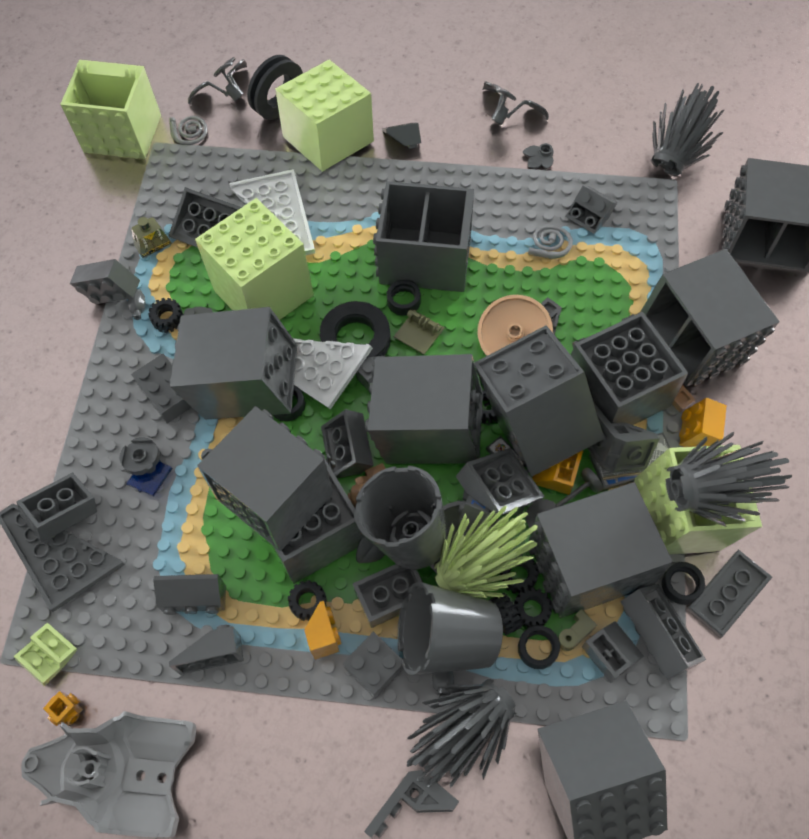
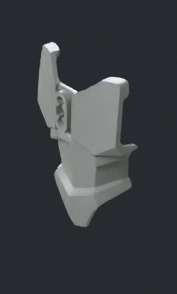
(102, 772)

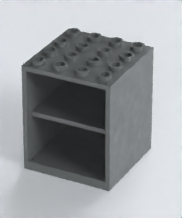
(769, 215)
(424, 235)
(709, 315)
(234, 363)
(540, 400)
(425, 409)
(598, 550)

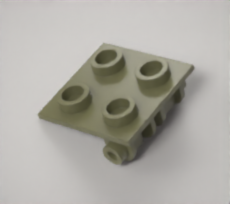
(419, 332)

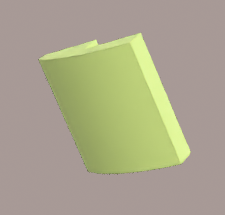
(45, 654)

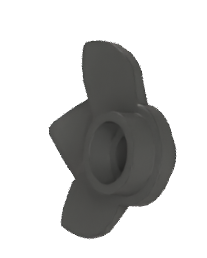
(539, 156)

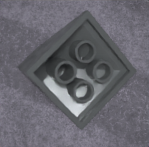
(499, 482)

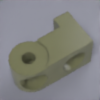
(581, 629)

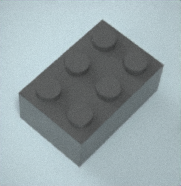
(104, 281)
(154, 383)
(56, 507)
(384, 592)

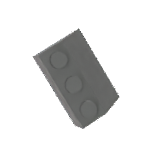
(347, 443)
(190, 593)

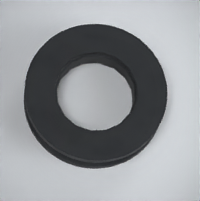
(262, 80)
(362, 313)

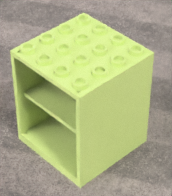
(256, 261)

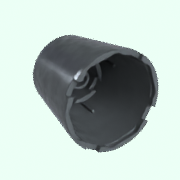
(403, 516)
(447, 631)

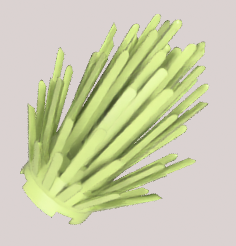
(479, 556)

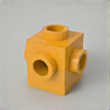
(63, 708)

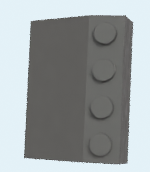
(197, 215)

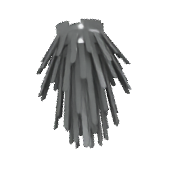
(685, 131)
(704, 483)
(464, 735)

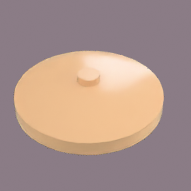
(509, 321)

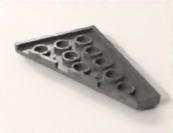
(60, 565)

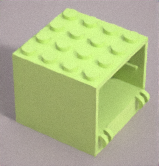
(111, 109)
(325, 114)
(685, 530)

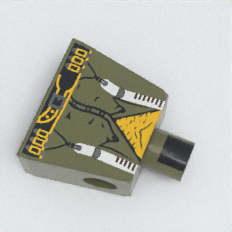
(149, 236)

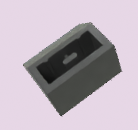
(591, 209)
(612, 651)

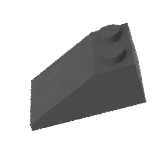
(212, 650)

